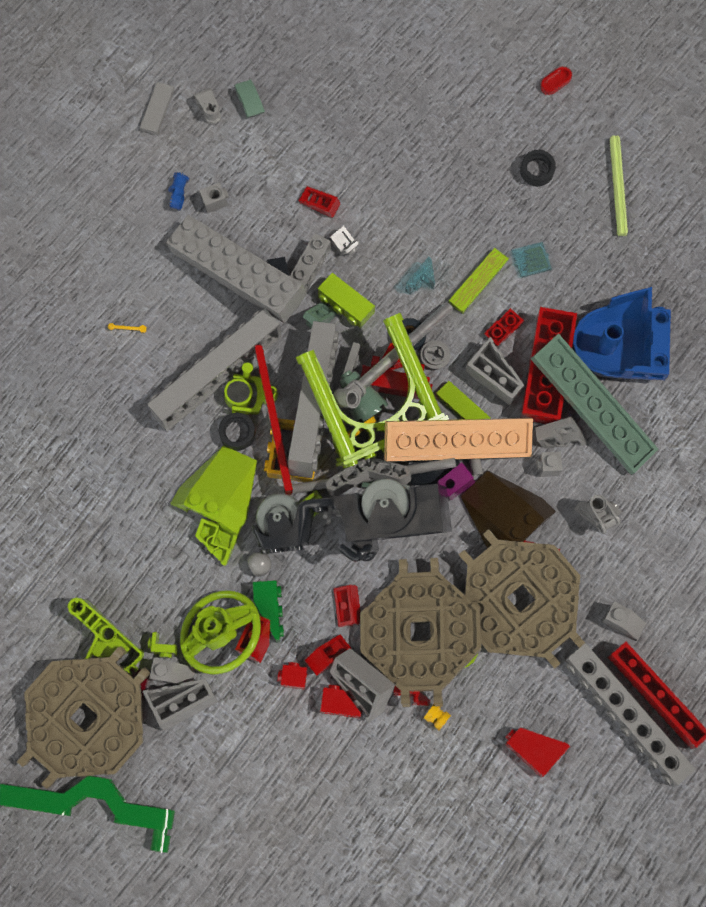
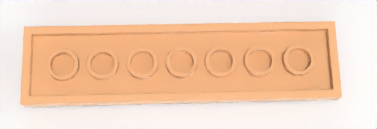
(458, 439)

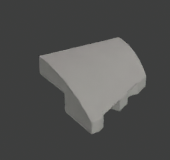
(559, 433)

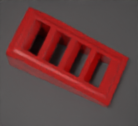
(330, 206)

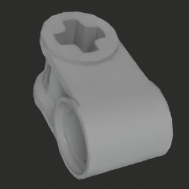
(208, 105)
(602, 515)

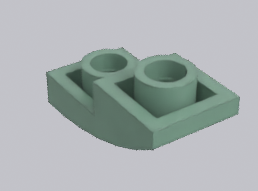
(249, 97)

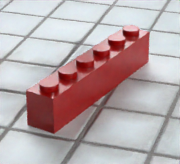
(658, 695)

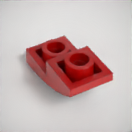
(504, 327)

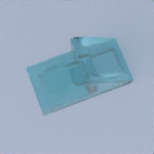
(423, 275)

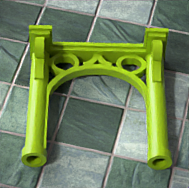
(335, 417)

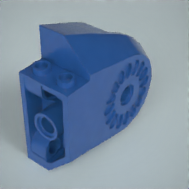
(626, 338)

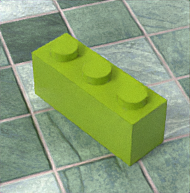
(346, 300)

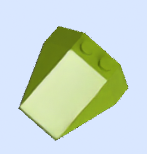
(220, 489)

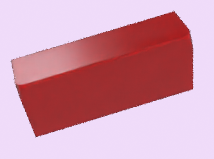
(347, 605)

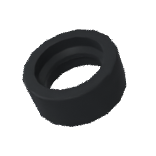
(533, 179)
(233, 417)

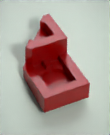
(418, 697)

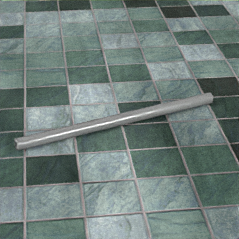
(414, 469)

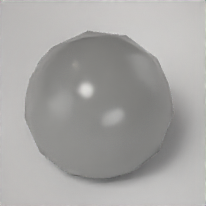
(259, 563)

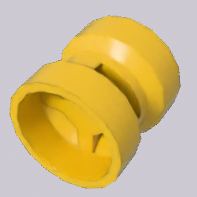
(437, 716)

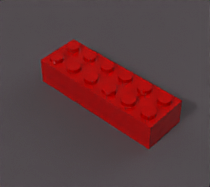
(541, 398)

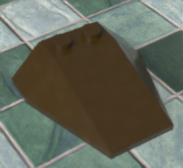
(505, 509)

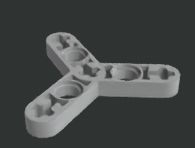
(373, 471)

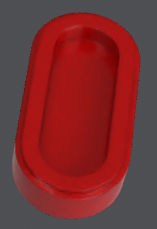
(556, 80)

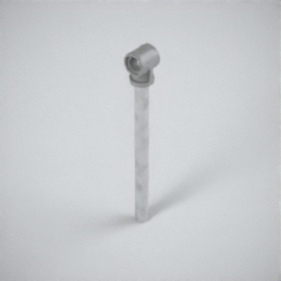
(351, 395)

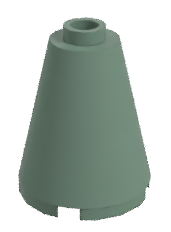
(369, 403)

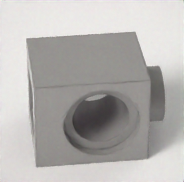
(214, 204)

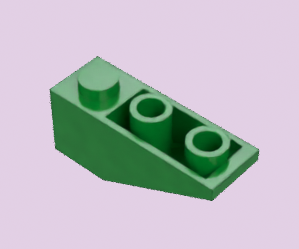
(266, 600)

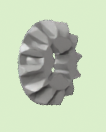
(430, 348)

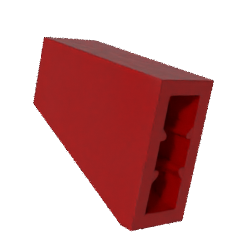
(536, 749)

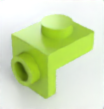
(164, 650)

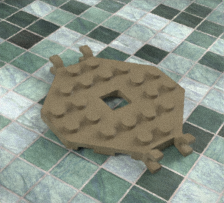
(546, 577)
(420, 664)
(60, 741)

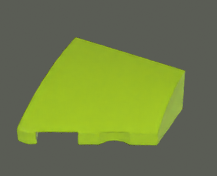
(216, 540)

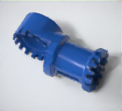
(177, 190)

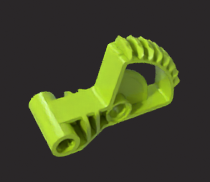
(98, 623)

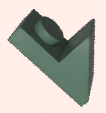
(319, 313)

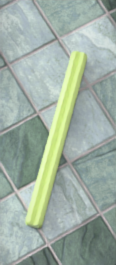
(618, 185)

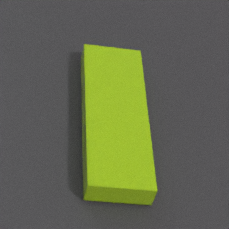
(460, 402)

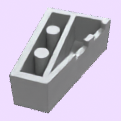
(495, 373)
(363, 682)
(179, 702)

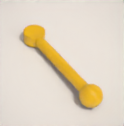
(142, 328)

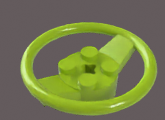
(226, 622)

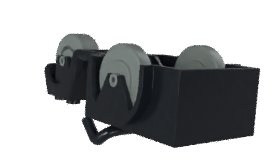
(381, 513)

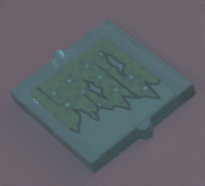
(531, 260)

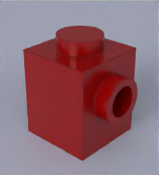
(293, 676)

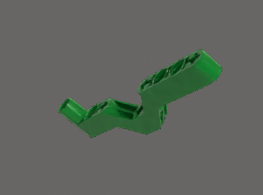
(94, 787)

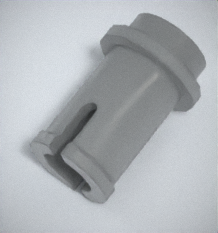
(476, 467)

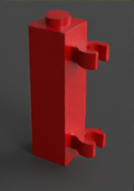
(391, 381)

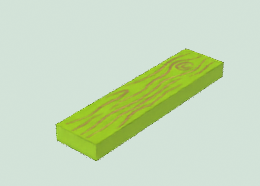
(478, 280)

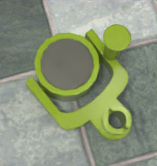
(239, 392)

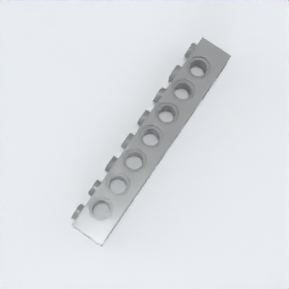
(681, 766)

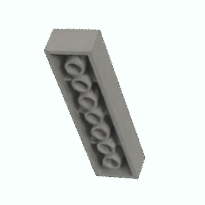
(236, 268)
(214, 369)
(309, 418)

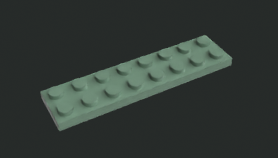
(594, 404)

